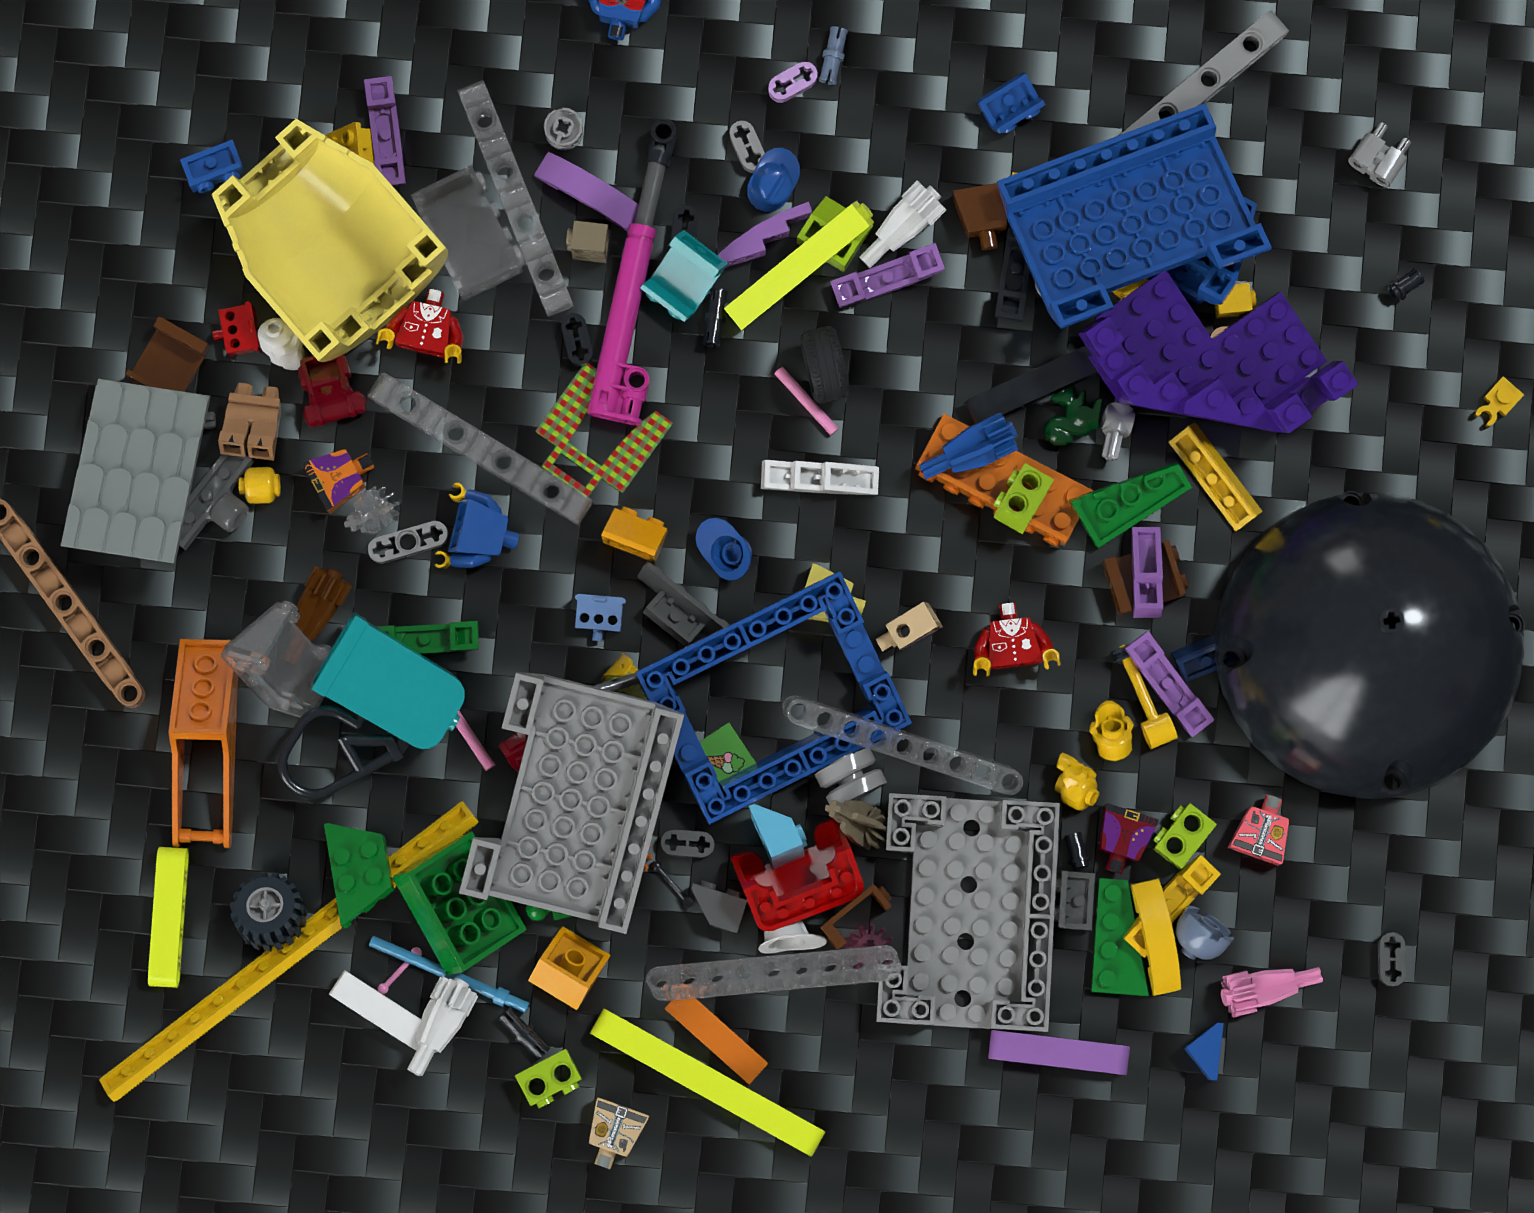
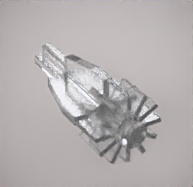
(372, 511)

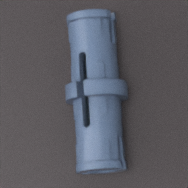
(833, 55)

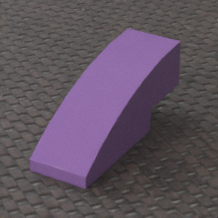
(1147, 572)

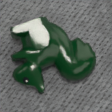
(1078, 419)

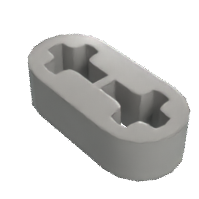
(741, 149)

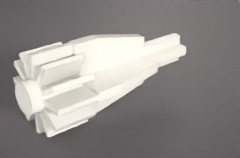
(905, 221)
(441, 1020)

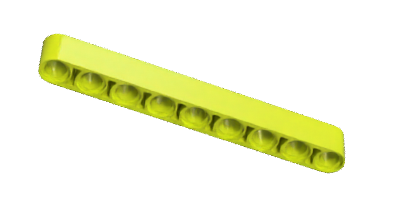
(707, 1082)

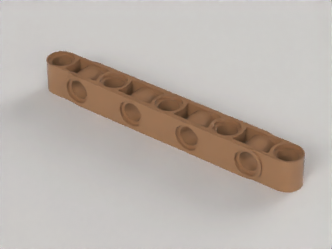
(77, 619)

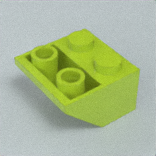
(821, 216)

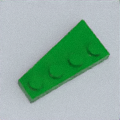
(1123, 504)
(1115, 962)

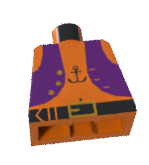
(337, 477)

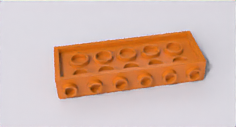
(983, 485)

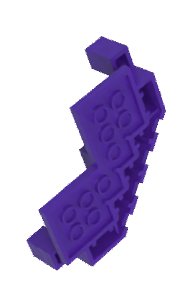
(1247, 375)

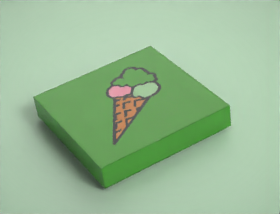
(726, 752)

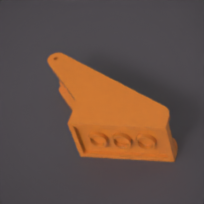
(203, 710)

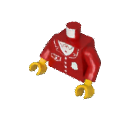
(425, 328)
(1012, 643)

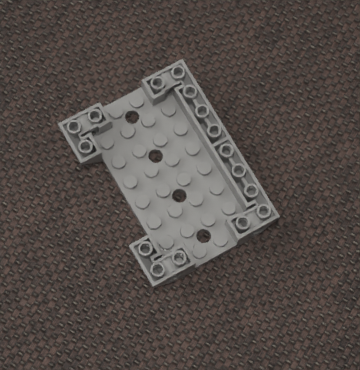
(1005, 915)

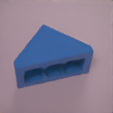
(1206, 1050)

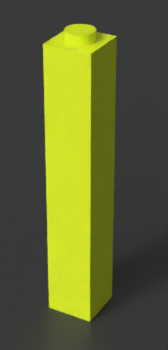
(800, 264)

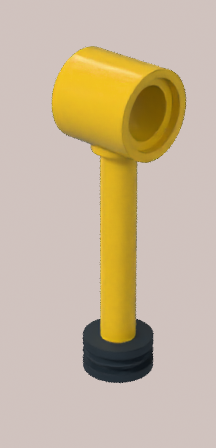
(1158, 728)

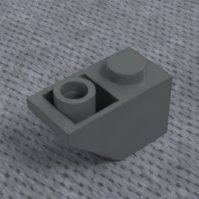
(720, 908)

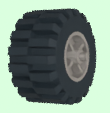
(268, 911)

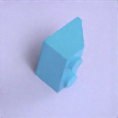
(778, 835)

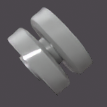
(849, 775)

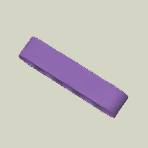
(1059, 1052)

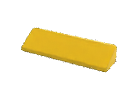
(1215, 476)

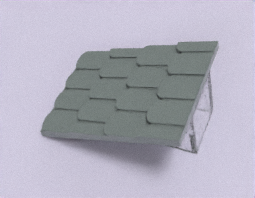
(135, 471)

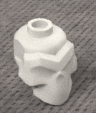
(281, 344)

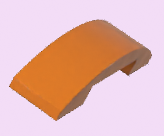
(717, 1037)

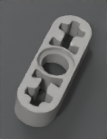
(426, 530)

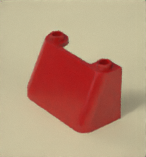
(802, 887)

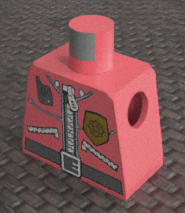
(1262, 832)

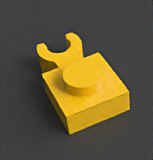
(1500, 399)

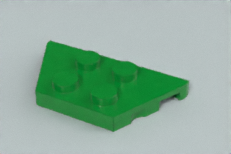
(358, 870)

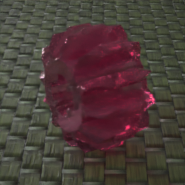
(869, 937)

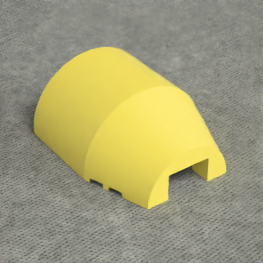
(327, 240)

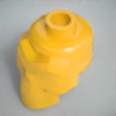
(1112, 731)
(1076, 783)

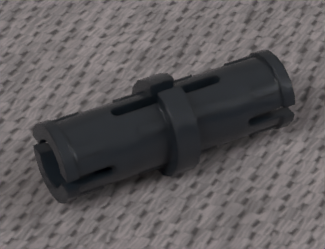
(715, 317)
(524, 1033)

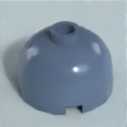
(1201, 935)

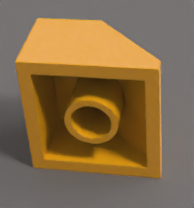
(635, 534)
(569, 967)

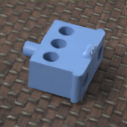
(596, 605)

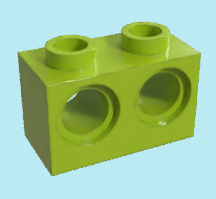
(1025, 499)
(1189, 840)
(546, 1071)

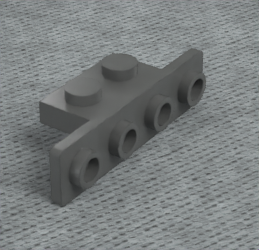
(676, 609)

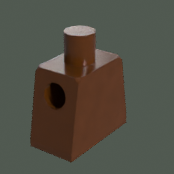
(981, 213)

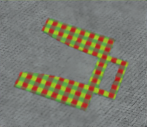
(625, 459)

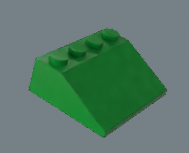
(455, 924)

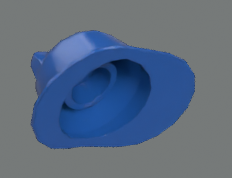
(773, 180)
(724, 548)

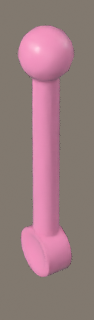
(384, 987)

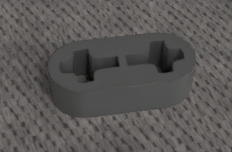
(687, 851)
(1384, 959)

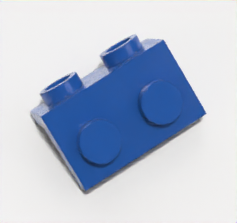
(1010, 104)
(212, 166)

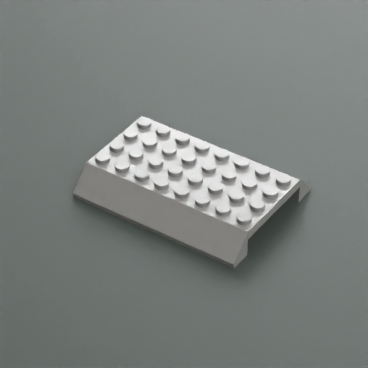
(579, 801)

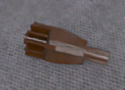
(320, 600)

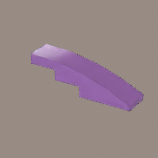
(751, 243)

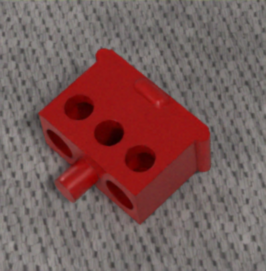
(247, 329)

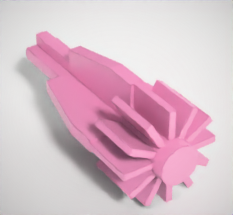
(1248, 991)

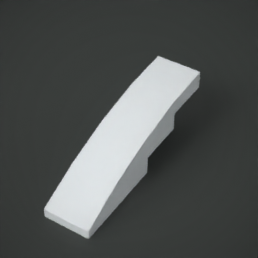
(820, 477)
(377, 1008)

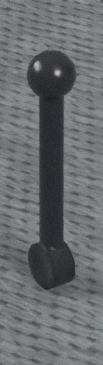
(687, 901)

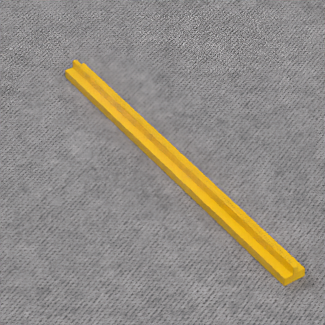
(268, 966)

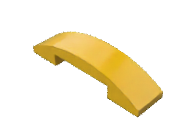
(1178, 893)
(1158, 936)

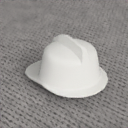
(790, 938)

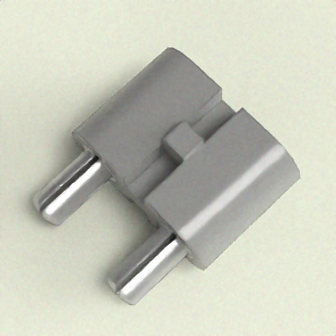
(1377, 158)

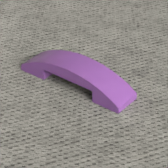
(385, 129)
(588, 190)
(888, 276)
(1168, 684)

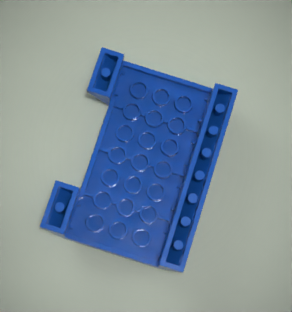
(1128, 213)

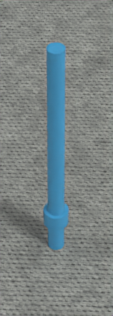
(500, 996)

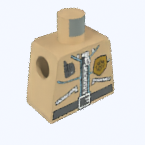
(614, 1130)

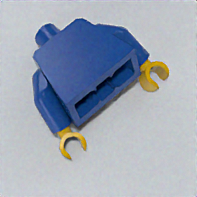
(477, 531)

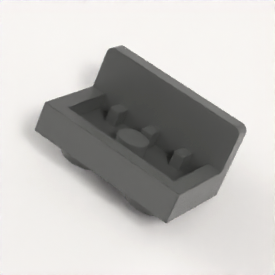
(1074, 900)

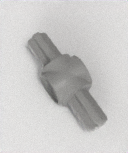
(1116, 424)

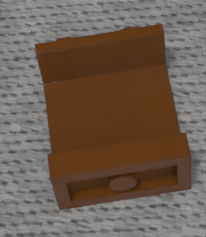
(169, 358)
(1120, 578)
(832, 933)

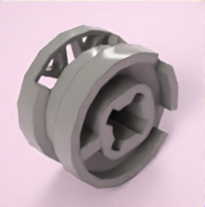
(563, 129)

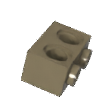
(588, 241)

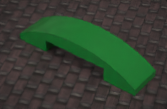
(438, 637)

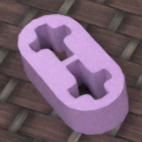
(789, 77)

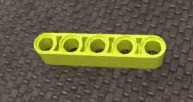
(168, 917)

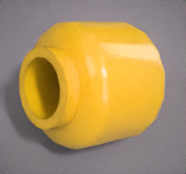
(260, 485)

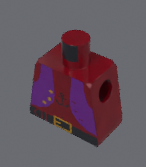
(1124, 835)

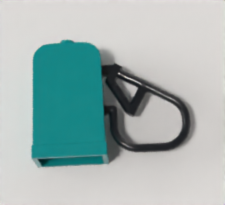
(382, 685)

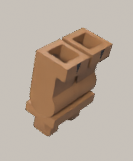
(254, 414)

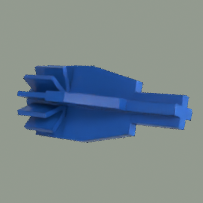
(974, 447)

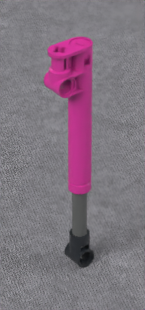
(611, 389)

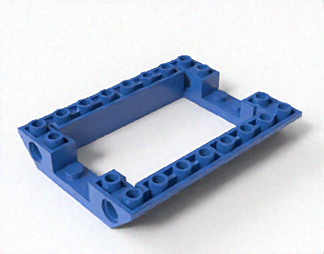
(805, 756)

